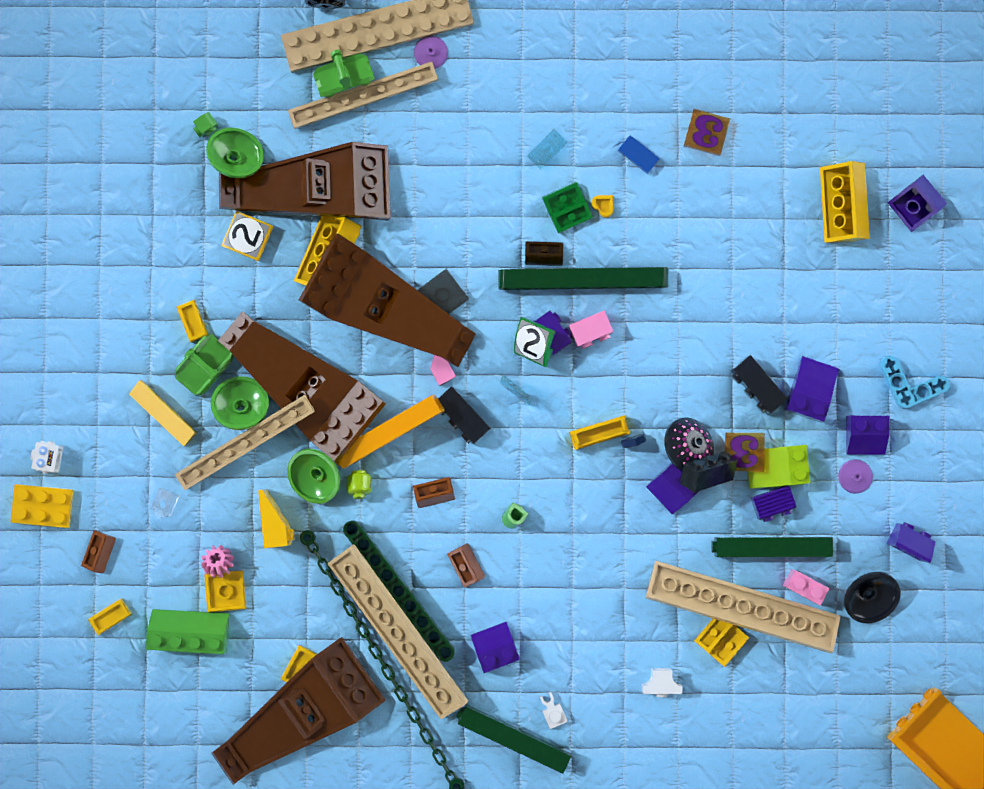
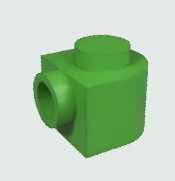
(205, 125)
(514, 515)

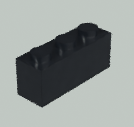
(758, 385)
(463, 416)
(708, 471)

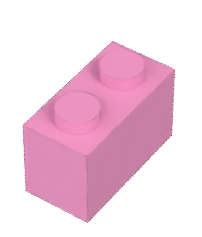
(591, 329)
(805, 587)

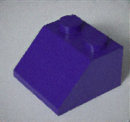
(917, 203)
(867, 434)
(668, 490)
(911, 542)
(495, 647)

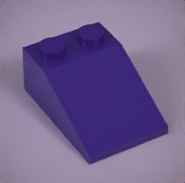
(812, 389)

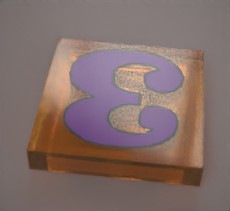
(706, 132)
(747, 449)

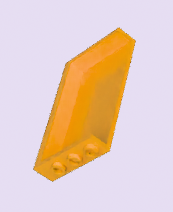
(941, 743)

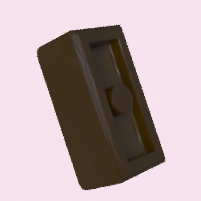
(544, 253)

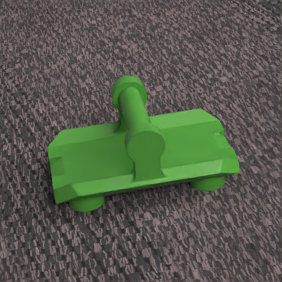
(342, 73)
(203, 365)

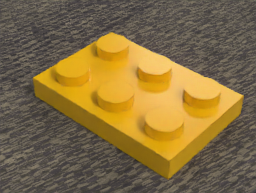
(42, 506)

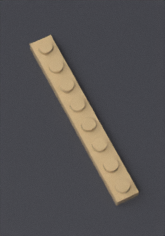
(363, 95)
(244, 442)

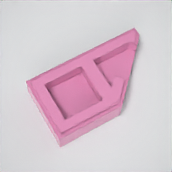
(441, 370)

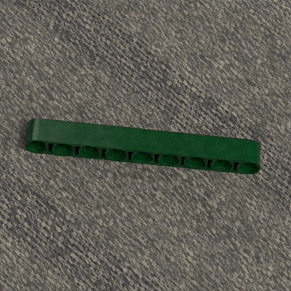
(583, 278)
(408, 594)

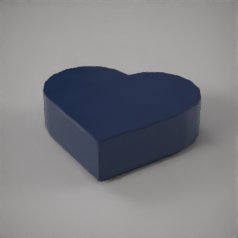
(633, 441)

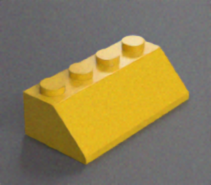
(844, 202)
(320, 240)

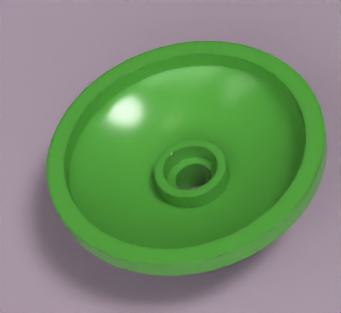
(236, 145)
(238, 393)
(308, 481)

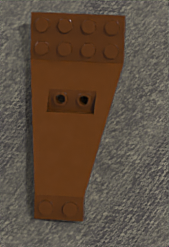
(350, 183)
(350, 286)
(289, 372)
(331, 691)

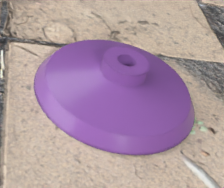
(431, 50)
(855, 476)

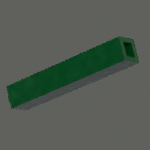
(772, 546)
(513, 738)

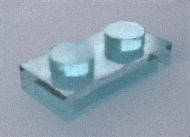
(547, 149)

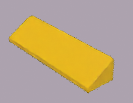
(162, 412)

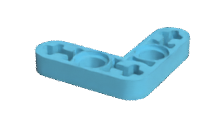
(911, 392)

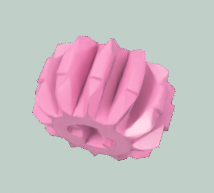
(219, 567)

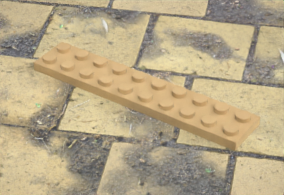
(374, 30)
(743, 607)
(397, 632)

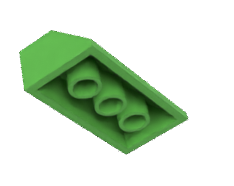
(188, 631)

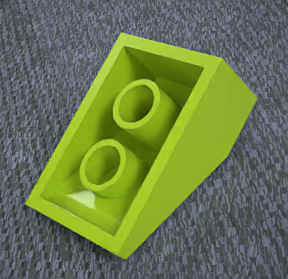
(782, 468)

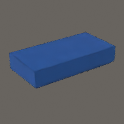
(638, 154)

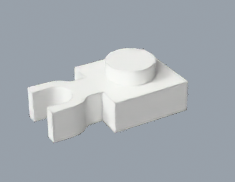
(554, 713)

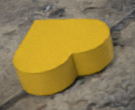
(603, 204)

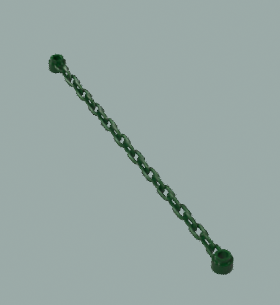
(384, 666)

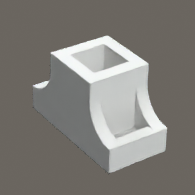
(661, 683)

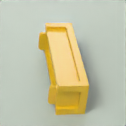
(599, 432)

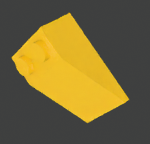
(274, 524)

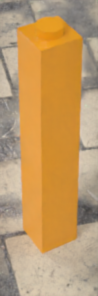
(392, 430)

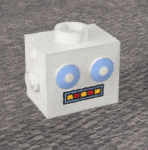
(46, 457)

